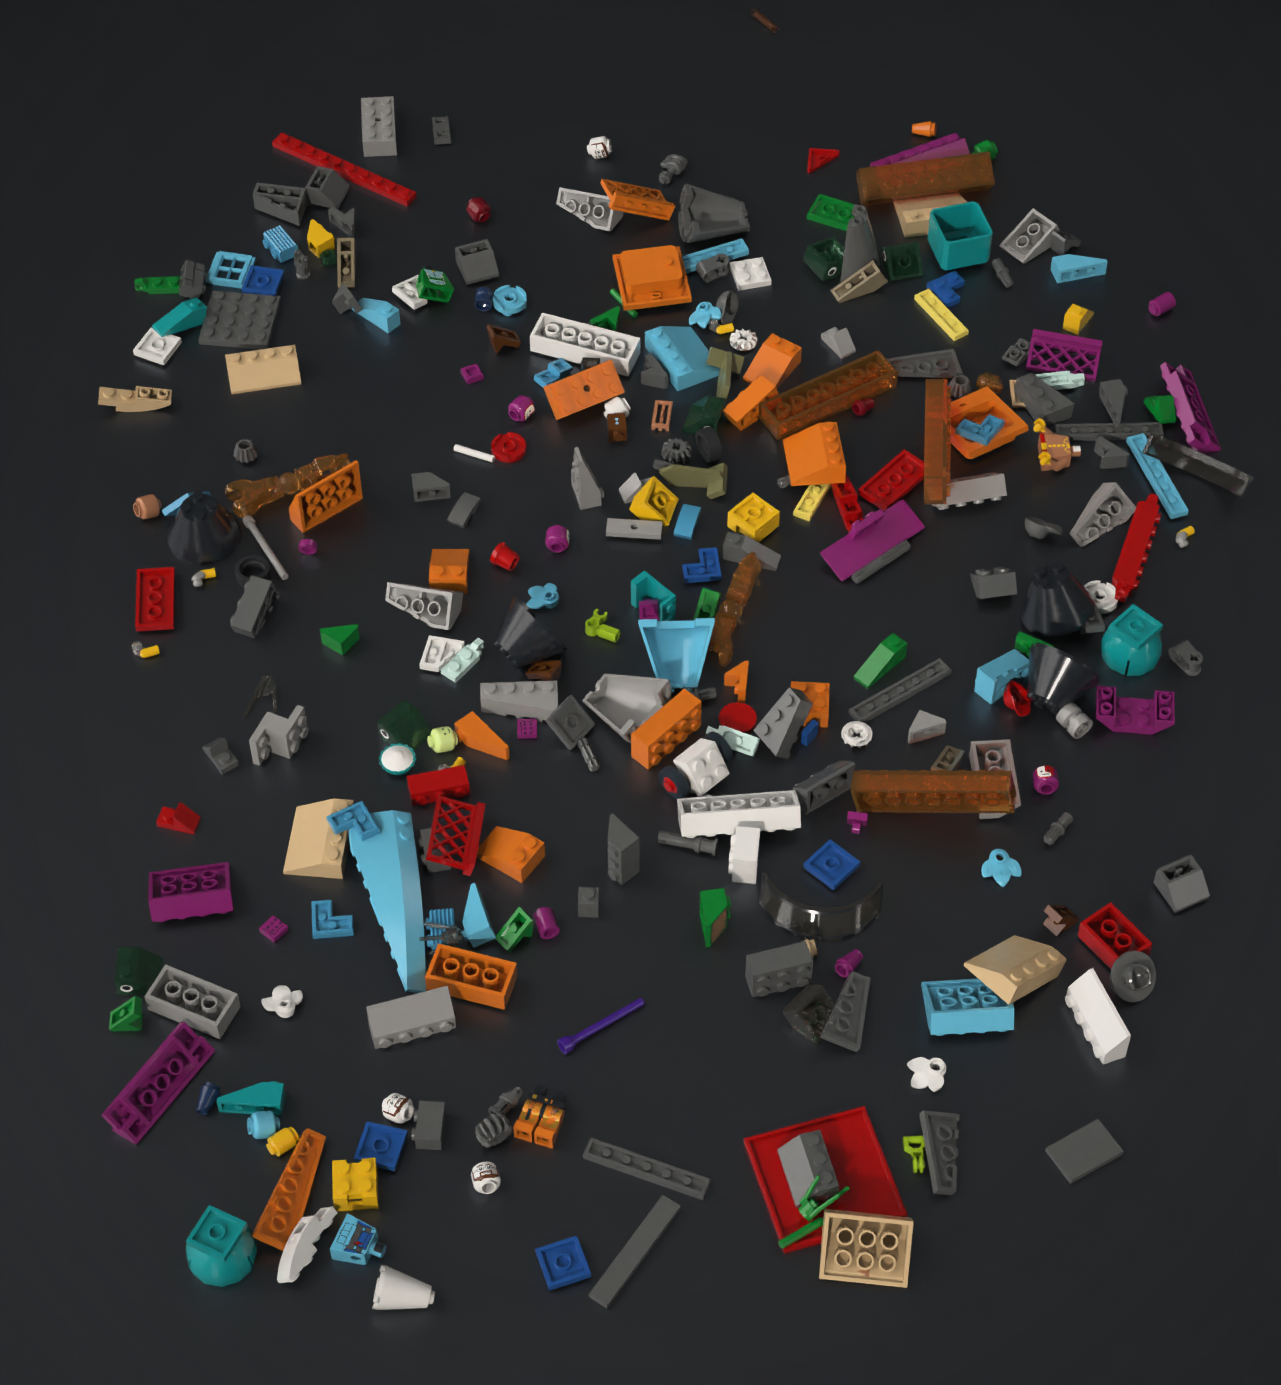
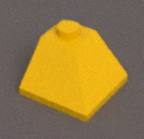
(654, 502)

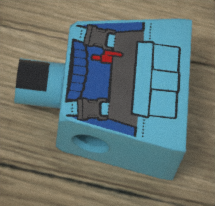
(356, 1242)

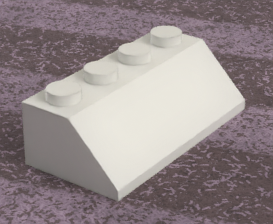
(1098, 1017)

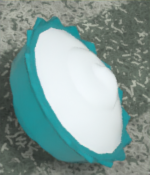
(397, 759)

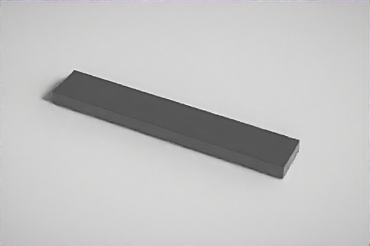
(1092, 431)
(900, 691)
(647, 1168)
(634, 1251)

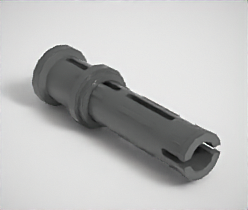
(697, 843)

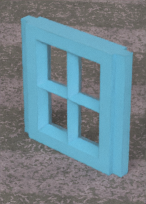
(216, 267)

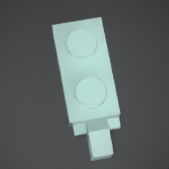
(1062, 379)
(463, 660)
(737, 740)

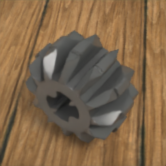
(676, 451)
(493, 1130)

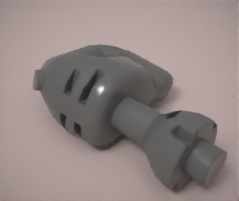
(675, 165)

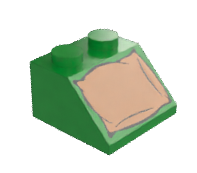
(714, 913)

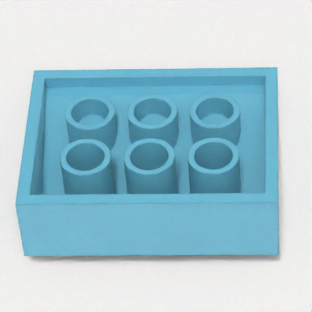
(680, 355)
(965, 1008)

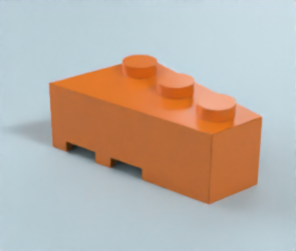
(745, 408)

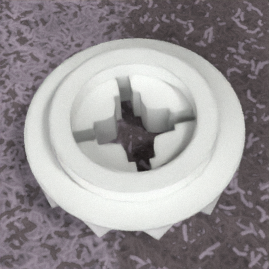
(743, 345)
(858, 728)

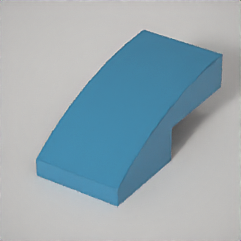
(556, 371)
(687, 521)

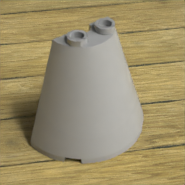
(627, 701)

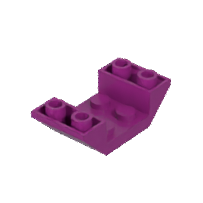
(1134, 714)

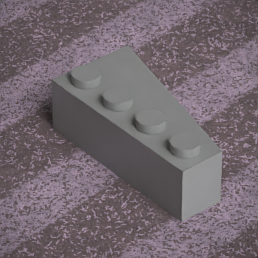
(520, 699)

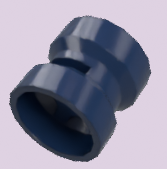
(483, 299)

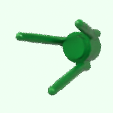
(811, 1208)

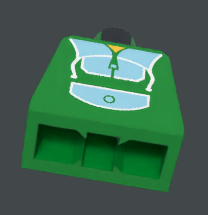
(433, 285)

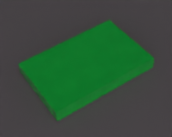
(831, 212)

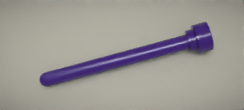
(567, 1044)

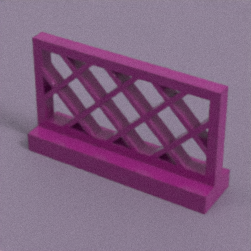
(1065, 344)

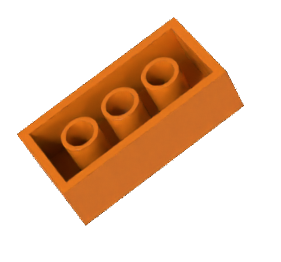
(568, 394)
(666, 729)
(472, 976)

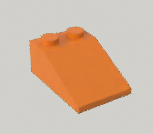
(774, 360)
(449, 569)
(512, 852)

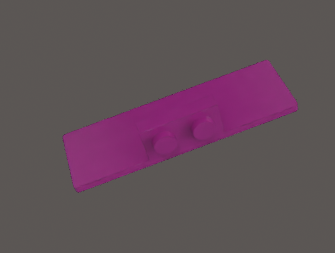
(871, 539)

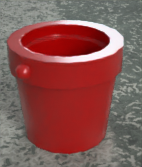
(504, 557)

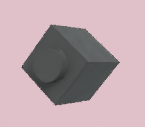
(588, 902)

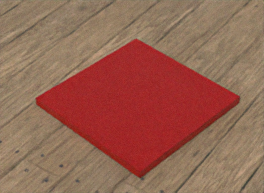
(856, 1163)

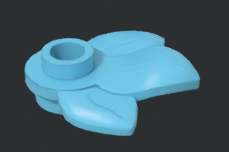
(704, 313)
(543, 596)
(1002, 869)

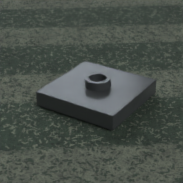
(570, 722)

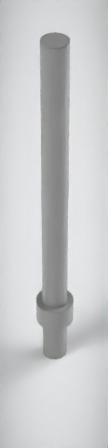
(250, 523)

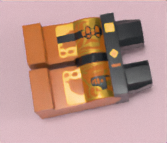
(541, 1117)

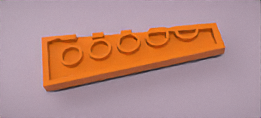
(291, 1192)

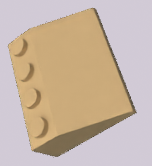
(915, 212)
(313, 844)
(1016, 967)
(865, 1242)

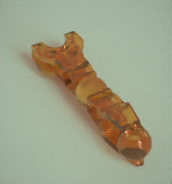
(260, 492)
(732, 607)

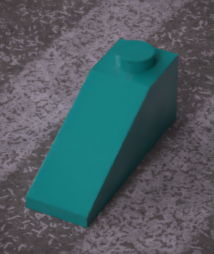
(184, 316)
(255, 1098)

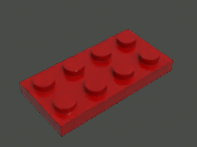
(893, 480)
(155, 599)

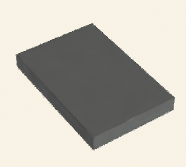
(1084, 1151)

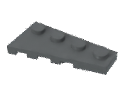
(931, 364)
(848, 1014)
(940, 1144)

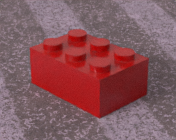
(1112, 934)

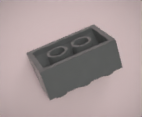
(824, 785)
(622, 851)
(804, 1160)

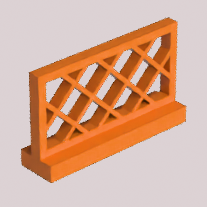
(637, 200)

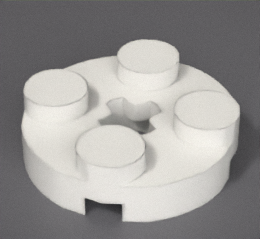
(1107, 590)

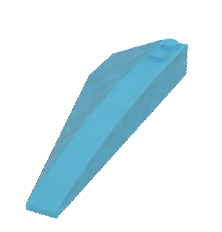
(393, 881)

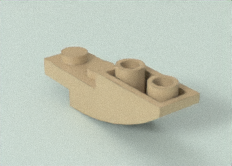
(135, 401)

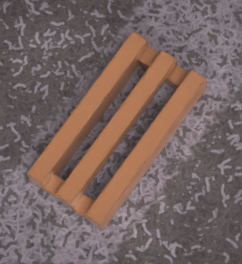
(660, 425)

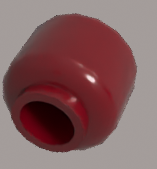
(478, 209)

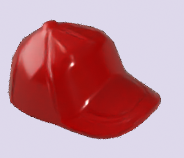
(1016, 699)

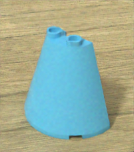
(677, 649)

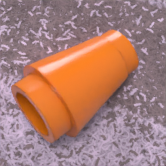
(925, 128)

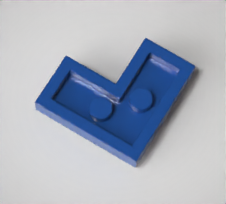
(944, 288)
(706, 570)

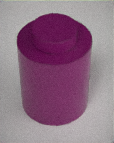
(1162, 304)
(546, 923)

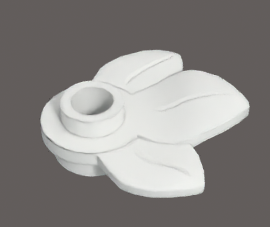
(283, 1001)
(925, 1075)

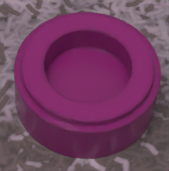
(308, 546)

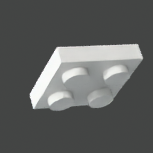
(750, 273)
(157, 348)

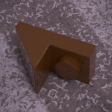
(501, 336)
(545, 670)
(1059, 918)

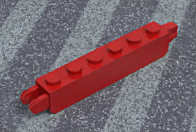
(1135, 547)

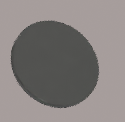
(1133, 976)

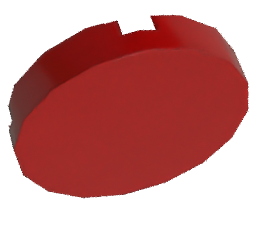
(508, 447)
(738, 717)

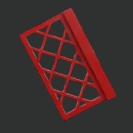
(472, 834)

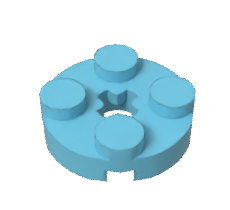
(516, 295)

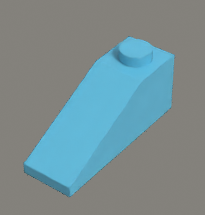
(1076, 267)
(380, 313)
(476, 919)

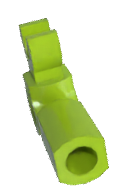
(595, 627)

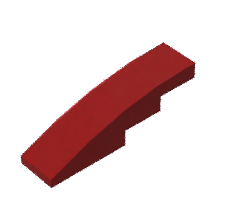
(847, 502)

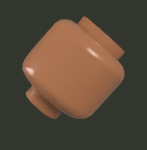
(147, 506)

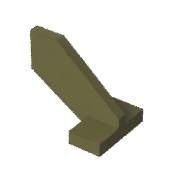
(727, 363)
(685, 476)

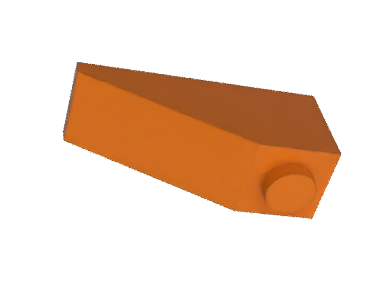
(479, 736)

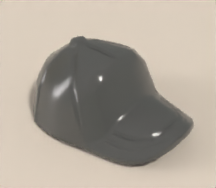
(728, 305)
(1039, 528)

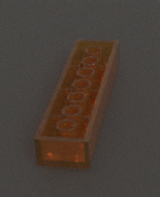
(925, 178)
(827, 394)
(937, 441)
(934, 791)

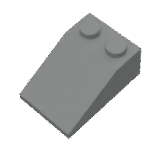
(1030, 237)

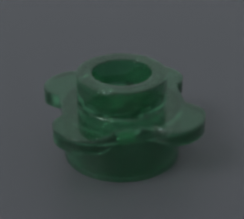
(328, 257)

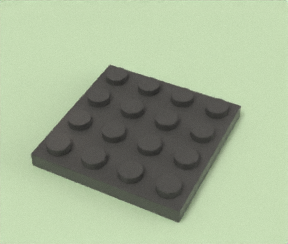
(239, 320)

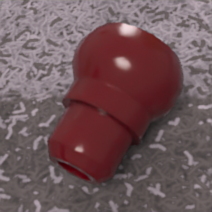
(860, 407)

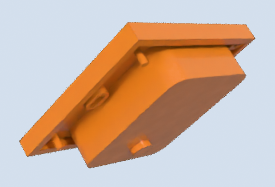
(651, 277)
(976, 408)

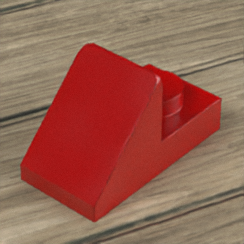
(179, 819)

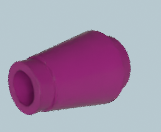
(848, 963)

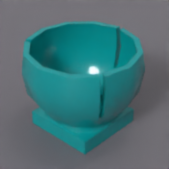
(1133, 638)
(220, 1248)

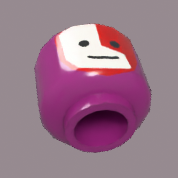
(521, 408)
(557, 538)
(1045, 780)

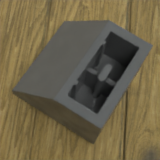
(326, 188)
(476, 261)
(994, 583)
(1182, 883)

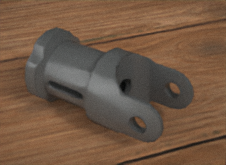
(302, 264)
(506, 1101)

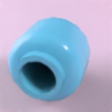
(263, 1124)

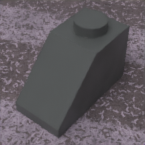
(429, 487)

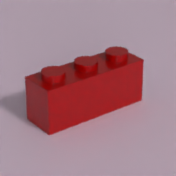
(445, 782)

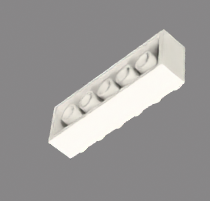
(576, 340)
(723, 813)

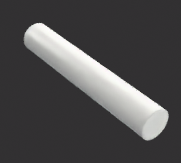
(474, 453)

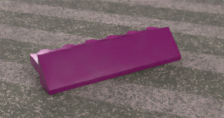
(943, 147)
(1190, 408)
(157, 1083)

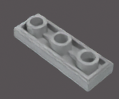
(634, 528)

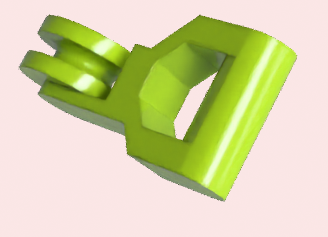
(915, 1152)

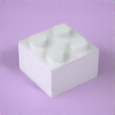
(744, 854)

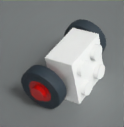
(697, 767)

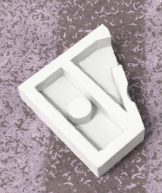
(408, 293)
(439, 652)

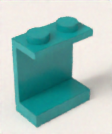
(647, 587)

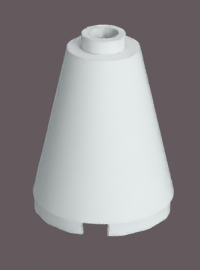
(400, 1291)

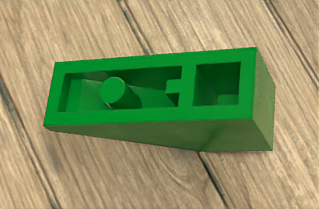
(882, 660)

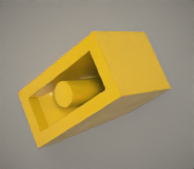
(1076, 318)

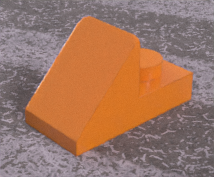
(738, 678)

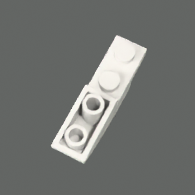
(300, 1246)

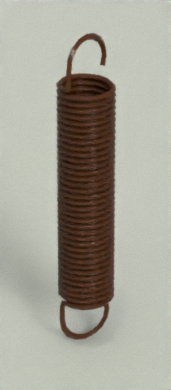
(764, 20)

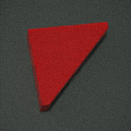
(820, 157)

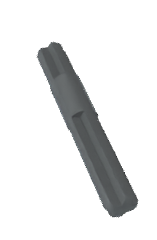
(880, 561)

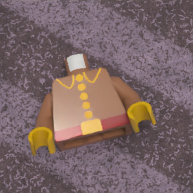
(1053, 448)

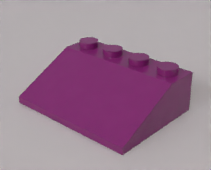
(190, 892)

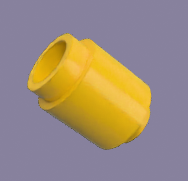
(282, 1141)

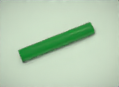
(616, 295)
(801, 1233)

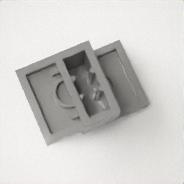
(278, 735)

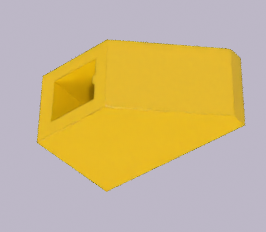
(319, 239)

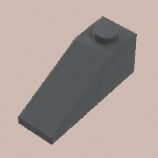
(1113, 397)
(739, 546)

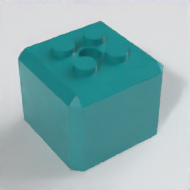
(959, 235)

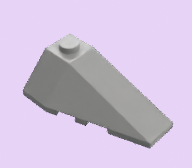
(589, 208)
(584, 483)
(1103, 512)
(432, 605)

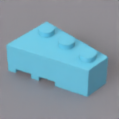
(996, 675)

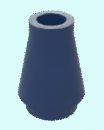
(208, 1095)

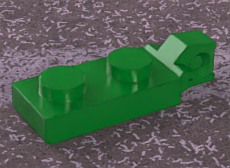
(158, 285)

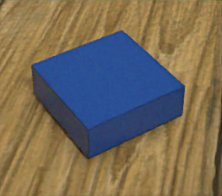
(809, 732)

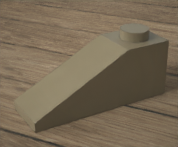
(346, 262)
(860, 283)
(948, 759)

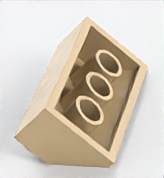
(263, 369)

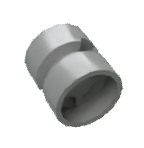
(1074, 720)

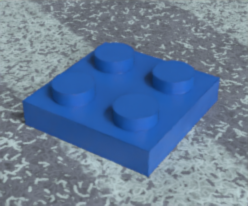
(263, 281)
(831, 864)
(382, 1143)
(563, 1263)

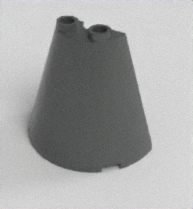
(709, 215)
(859, 244)

